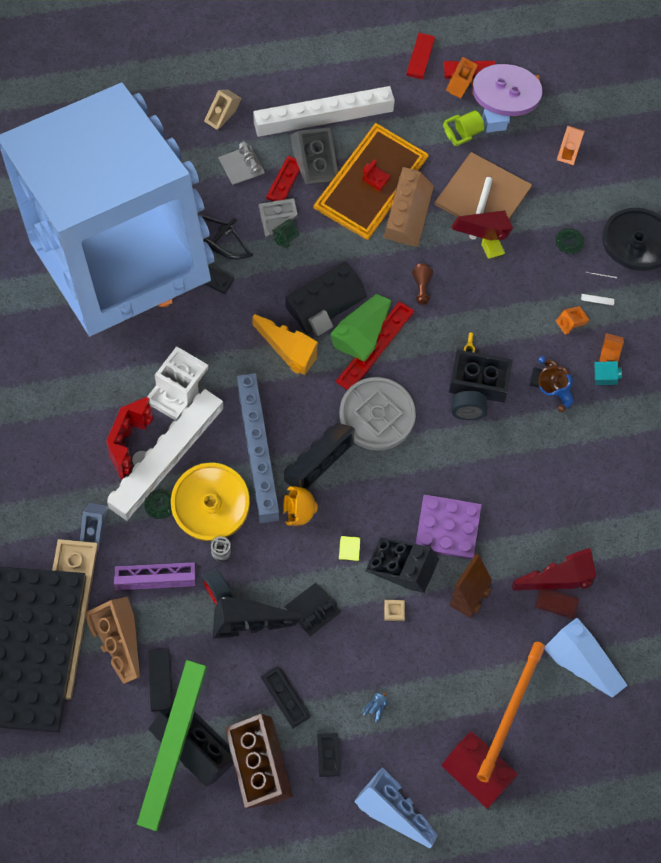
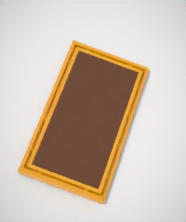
(354, 201)

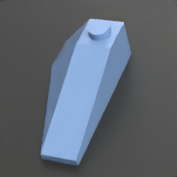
(582, 655)
(385, 803)

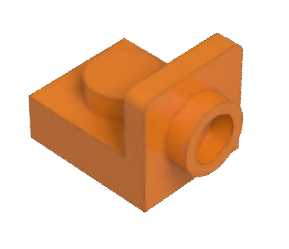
(572, 318)

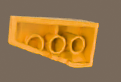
(294, 348)

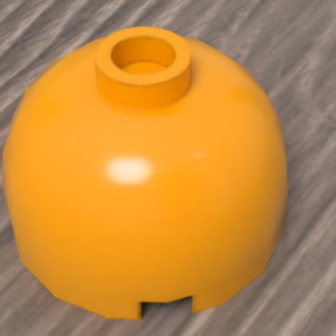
(300, 503)

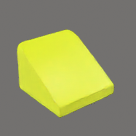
(492, 248)
(349, 548)

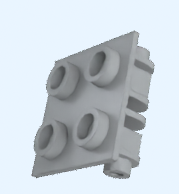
(241, 164)

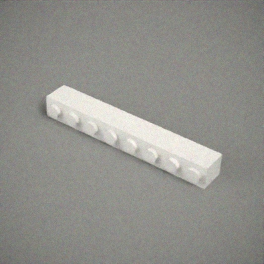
(323, 111)
(165, 454)

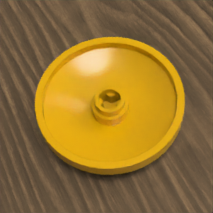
(210, 501)

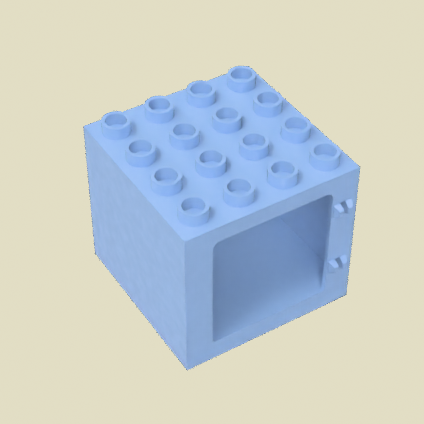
(109, 206)

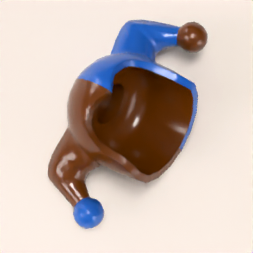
(556, 382)

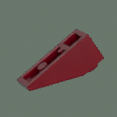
(485, 225)

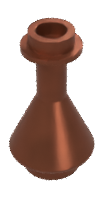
(422, 274)

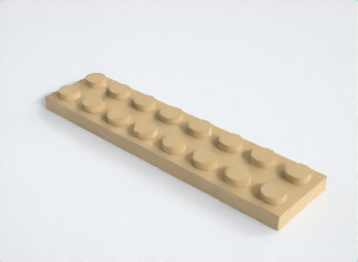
(81, 558)

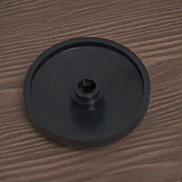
(634, 238)

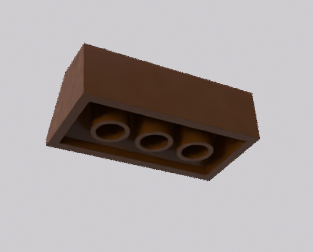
(258, 761)

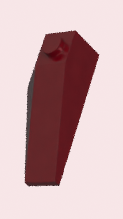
(573, 573)

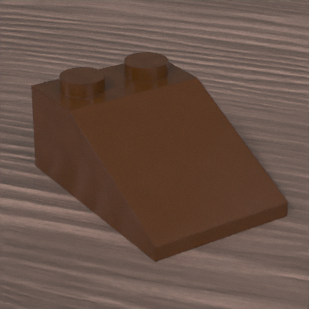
(471, 588)

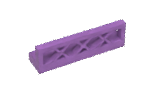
(156, 580)

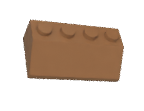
(409, 208)

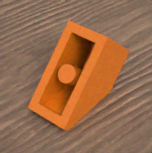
(461, 77)

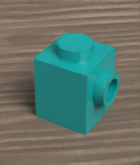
(607, 373)

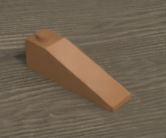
(116, 628)

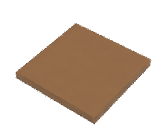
(466, 186)

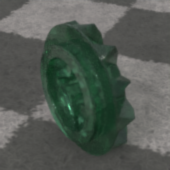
(569, 234)
(151, 507)

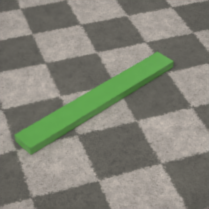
(172, 745)

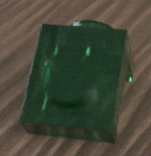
(285, 233)

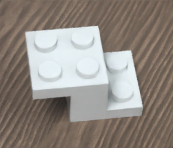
(177, 383)

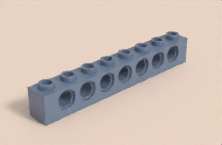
(257, 448)

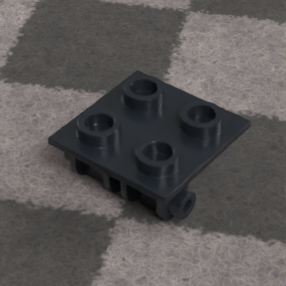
(314, 608)

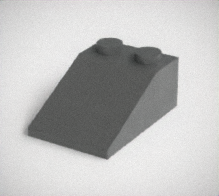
(315, 155)

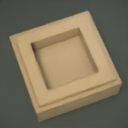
(394, 610)

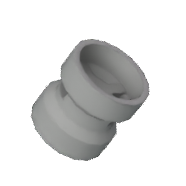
(221, 553)

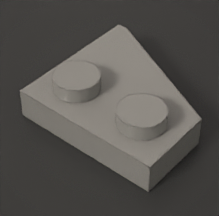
(276, 213)

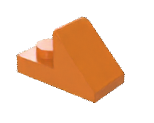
(570, 145)
(611, 348)

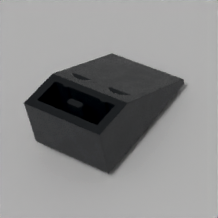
(403, 563)

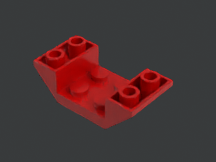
(132, 415)

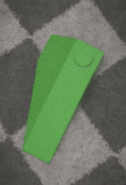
(359, 330)

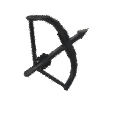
(224, 230)

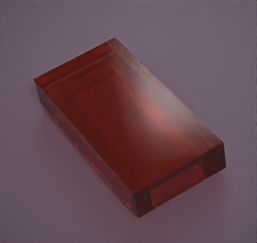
(557, 603)

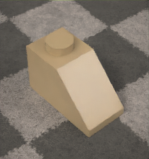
(222, 108)

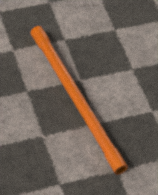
(489, 762)

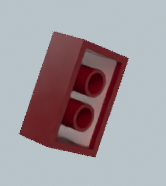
(465, 764)

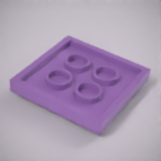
(449, 526)

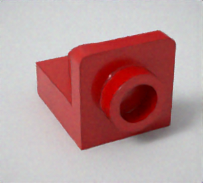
(375, 176)

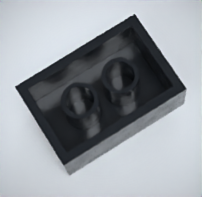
(481, 374)

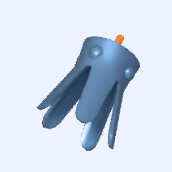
(378, 703)

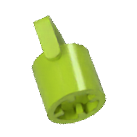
(466, 125)

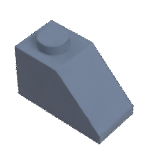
(93, 523)

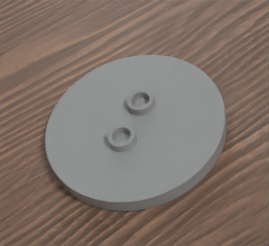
(378, 412)

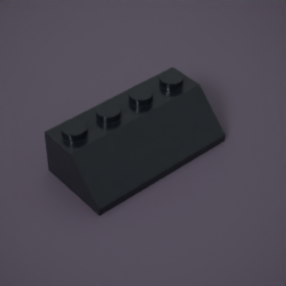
(330, 292)
(320, 456)
(203, 750)

